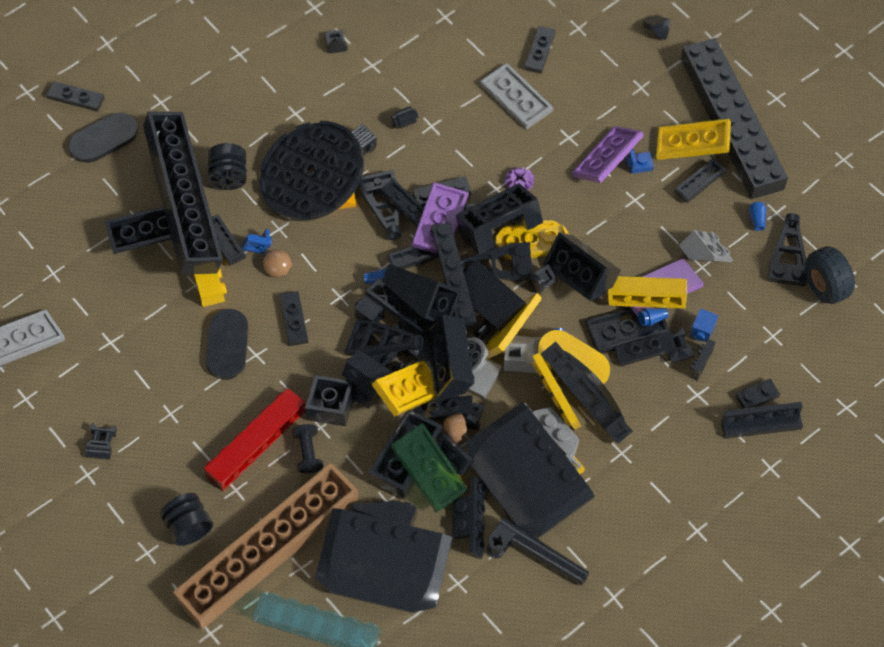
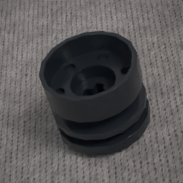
(227, 166)
(186, 519)

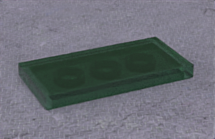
(429, 467)

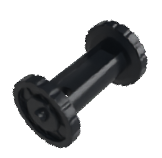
(310, 463)

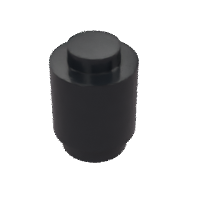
(404, 117)

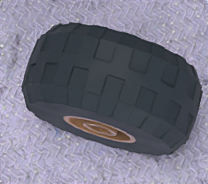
(829, 275)

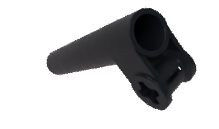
(509, 533)

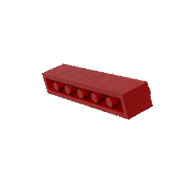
(254, 439)

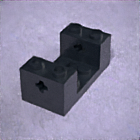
(512, 203)

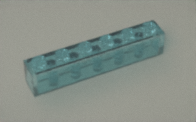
(314, 623)

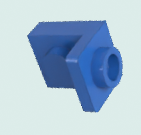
(639, 162)
(256, 243)

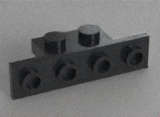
(469, 518)

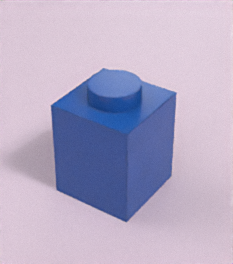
(704, 325)

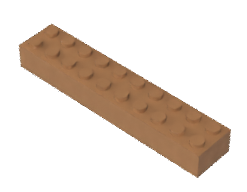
(265, 546)

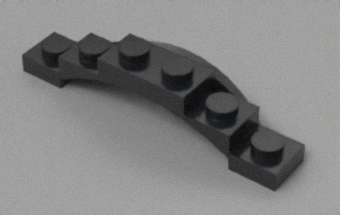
(588, 391)

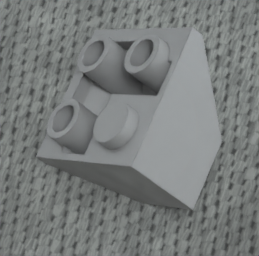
(705, 247)
(520, 354)

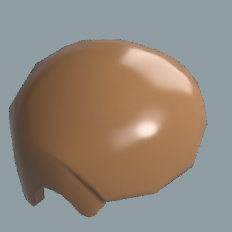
(277, 263)
(455, 427)

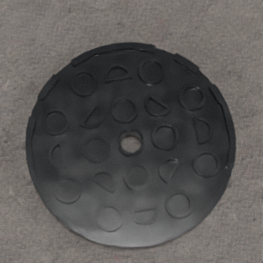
(306, 195)

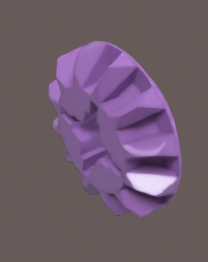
(528, 178)

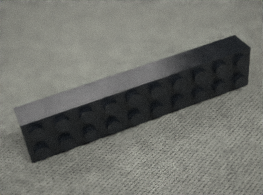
(725, 99)
(182, 193)

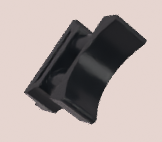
(684, 351)
(97, 448)

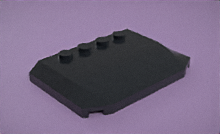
(527, 472)
(382, 561)

